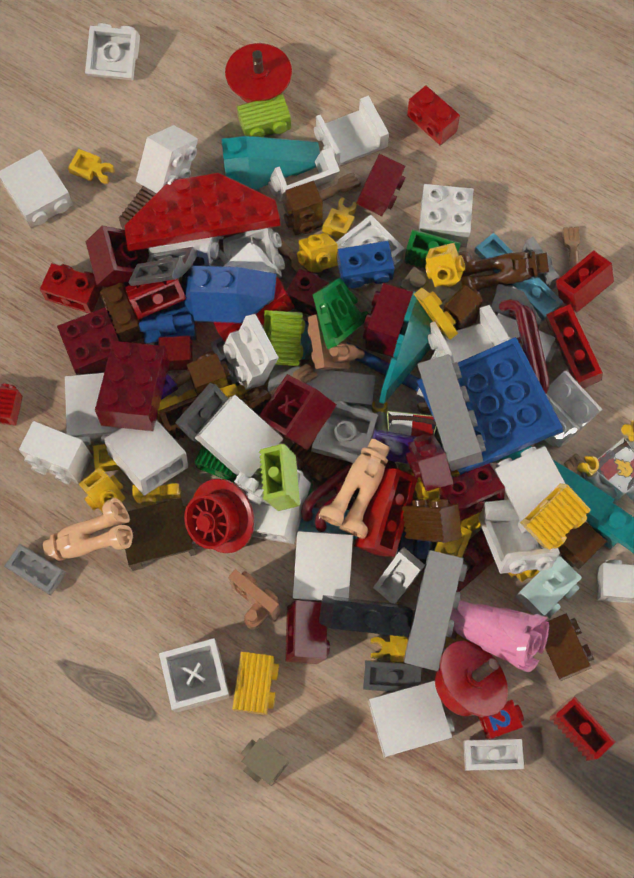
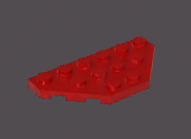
(199, 210)

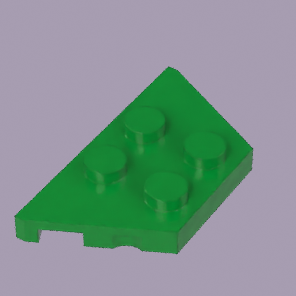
(337, 312)

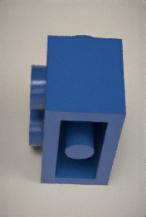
(366, 264)

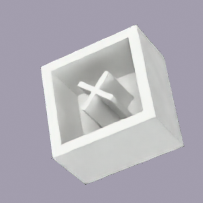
(166, 158)
(446, 212)
(55, 453)
(194, 675)

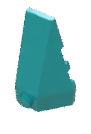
(255, 158)
(410, 348)

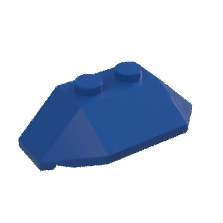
(226, 292)

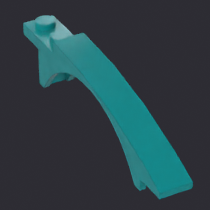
(605, 516)

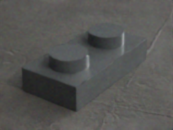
(201, 411)
(390, 676)

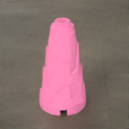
(503, 632)

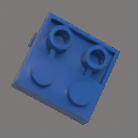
(168, 322)

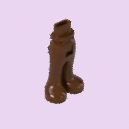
(514, 268)

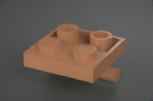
(333, 358)
(263, 602)

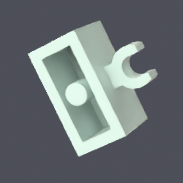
(549, 587)

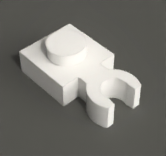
(252, 488)

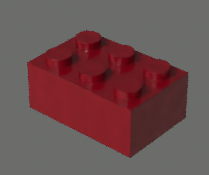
(132, 386)

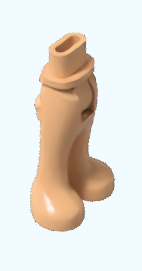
(366, 475)
(76, 539)

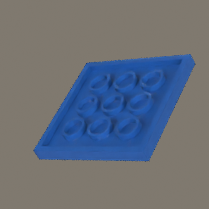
(505, 400)

